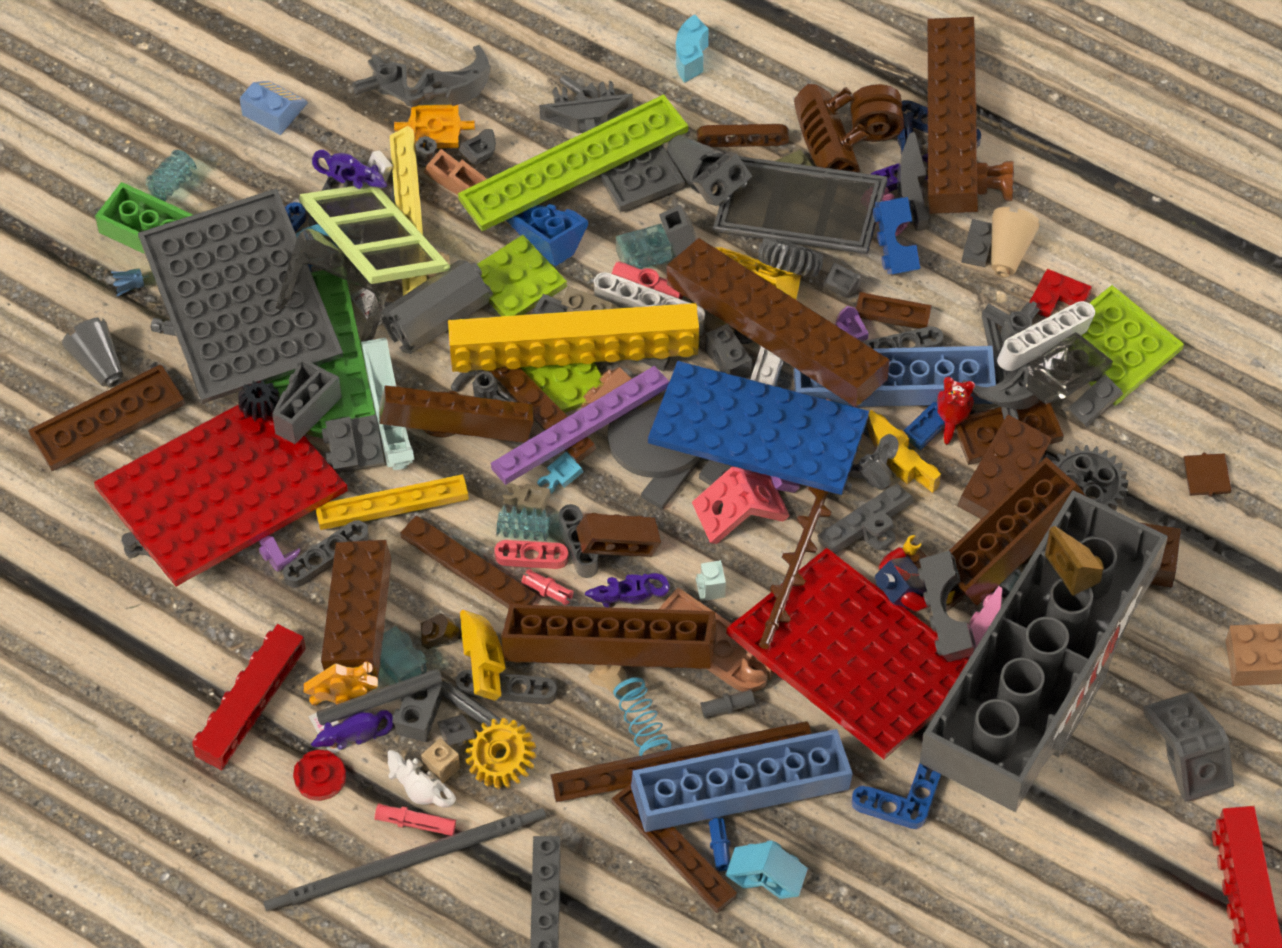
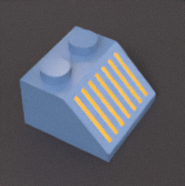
(271, 105)

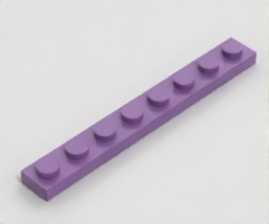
(579, 425)

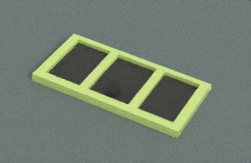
(373, 233)

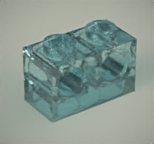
(642, 245)

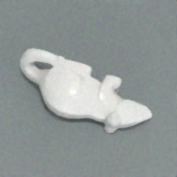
(419, 786)

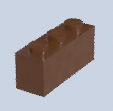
(618, 535)

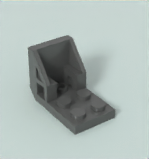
(1194, 745)

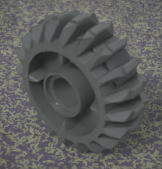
(790, 257)

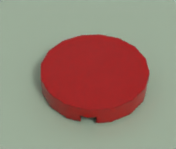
(319, 775)

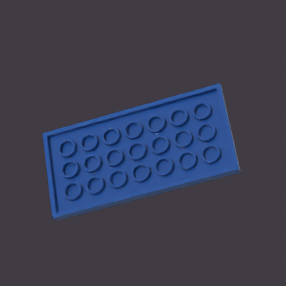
(759, 427)

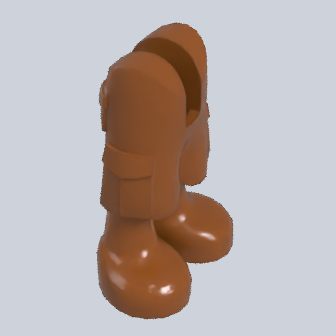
(1002, 179)

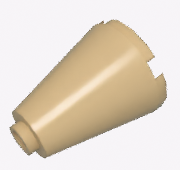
(1011, 238)

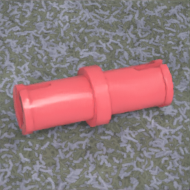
(547, 587)

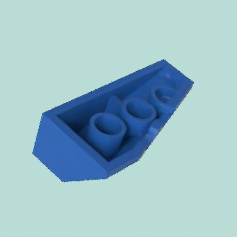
(551, 231)

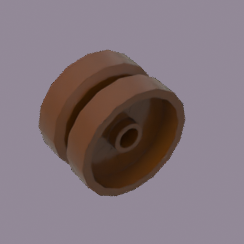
(879, 111)

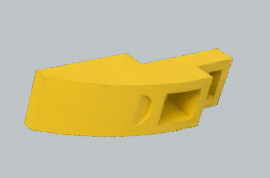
(907, 463)
(486, 654)

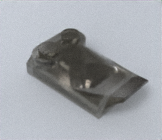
(1066, 368)

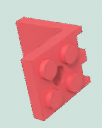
(742, 495)

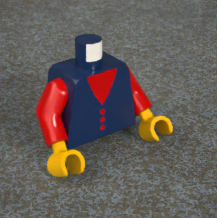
(901, 579)

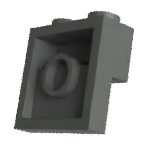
(353, 443)

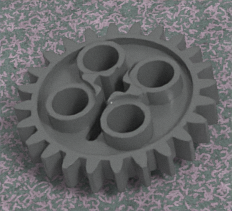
(1097, 465)

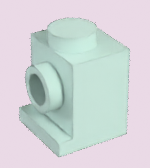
(711, 581)

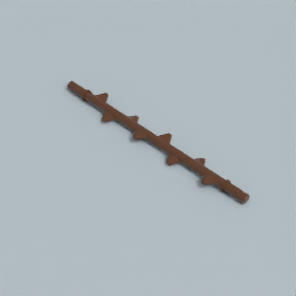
(794, 560)

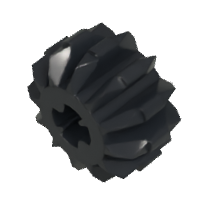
(258, 400)

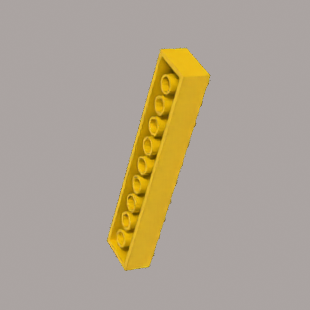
(574, 337)

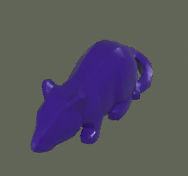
(346, 167)
(633, 590)
(357, 728)

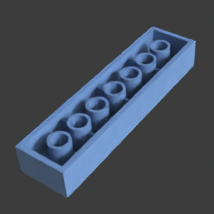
(917, 375)
(741, 780)

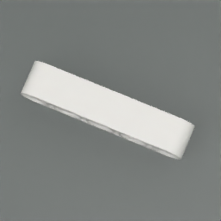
(639, 295)
(1045, 335)

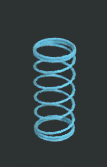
(632, 693)

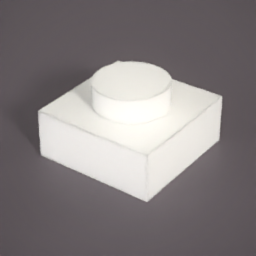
(382, 162)

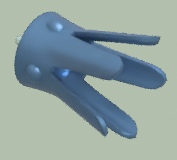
(128, 280)

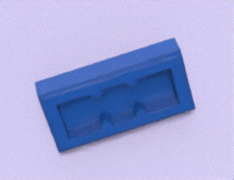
(925, 427)

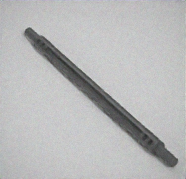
(404, 859)

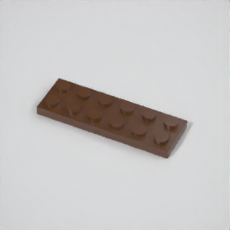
(106, 417)

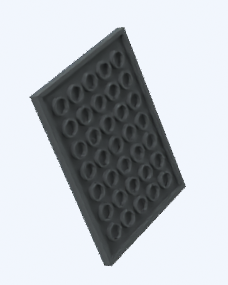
(221, 293)

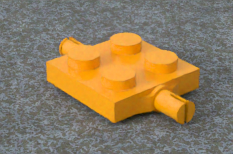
(438, 123)
(340, 684)

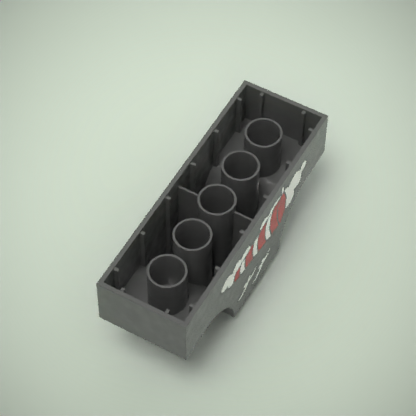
(1042, 658)

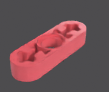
(538, 562)

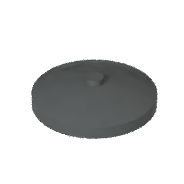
(631, 448)

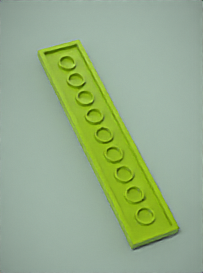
(572, 162)

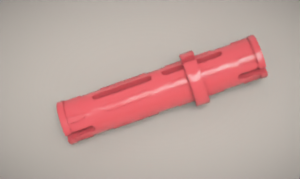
(409, 818)

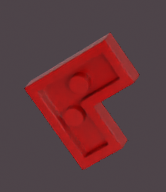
(1056, 288)

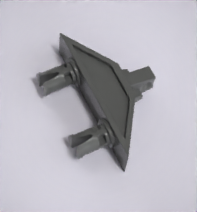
(586, 113)

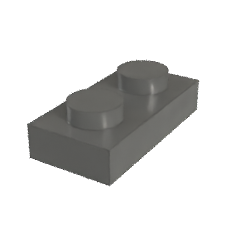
(978, 243)
(1095, 400)

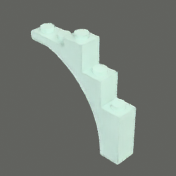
(380, 373)

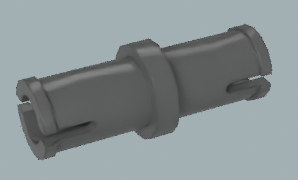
(727, 703)

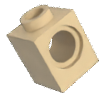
(441, 760)

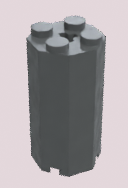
(427, 308)

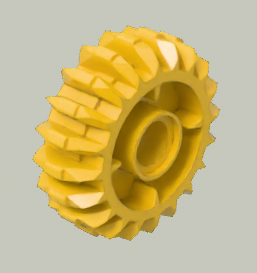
(512, 765)

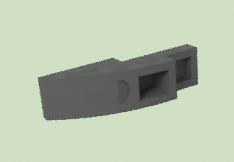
(910, 181)

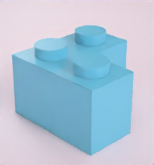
(768, 867)

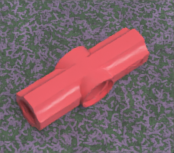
(644, 276)

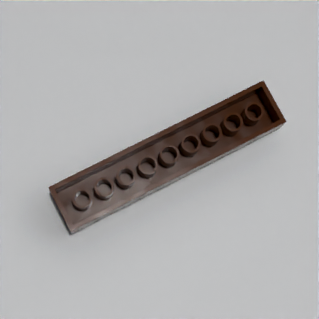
(952, 116)
(778, 322)

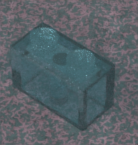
(400, 657)

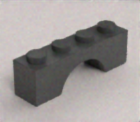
(941, 576)

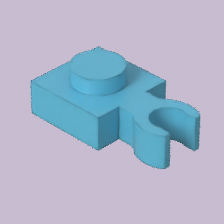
(561, 471)

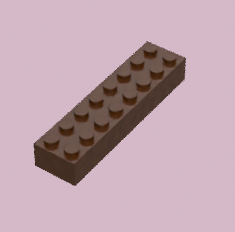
(609, 636)

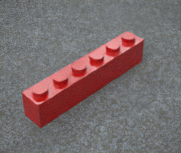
(248, 696)

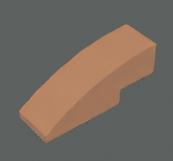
(452, 174)

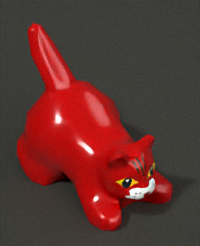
(954, 405)

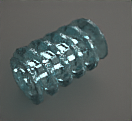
(170, 174)
(523, 523)

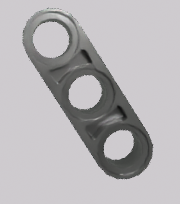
(570, 534)

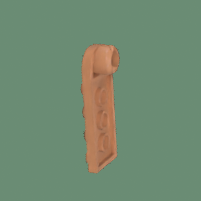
(730, 659)

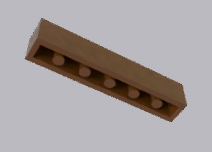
(455, 414)

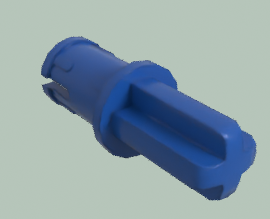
(719, 844)

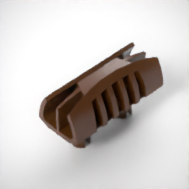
(824, 130)

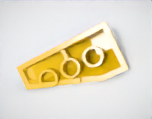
(783, 280)

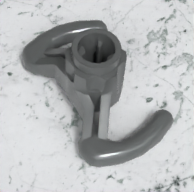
(483, 386)
(873, 466)

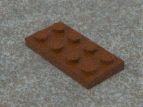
(980, 428)

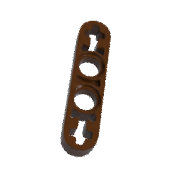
(768, 135)

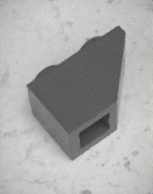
(678, 228)

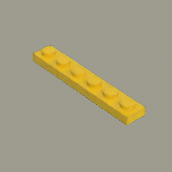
(392, 502)

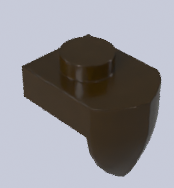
(439, 629)

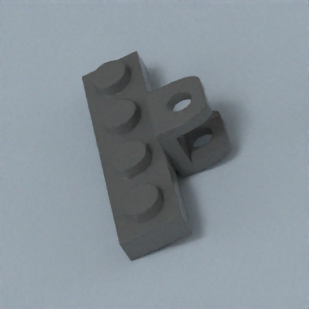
(869, 520)

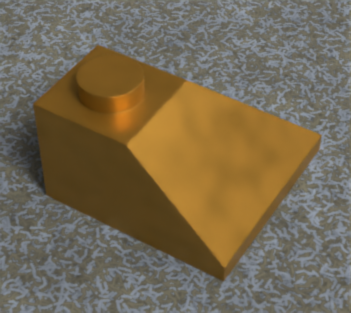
(1073, 561)

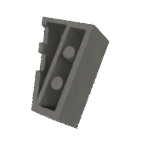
(305, 401)

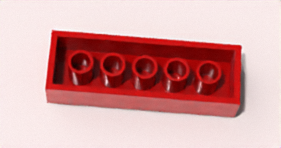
(1246, 879)

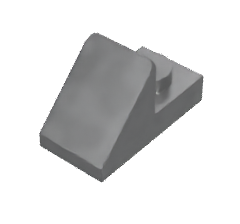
(456, 733)

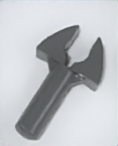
(590, 90)

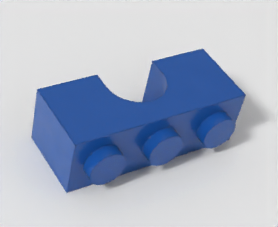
(889, 216)

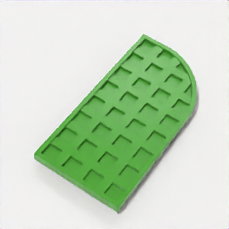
(350, 369)

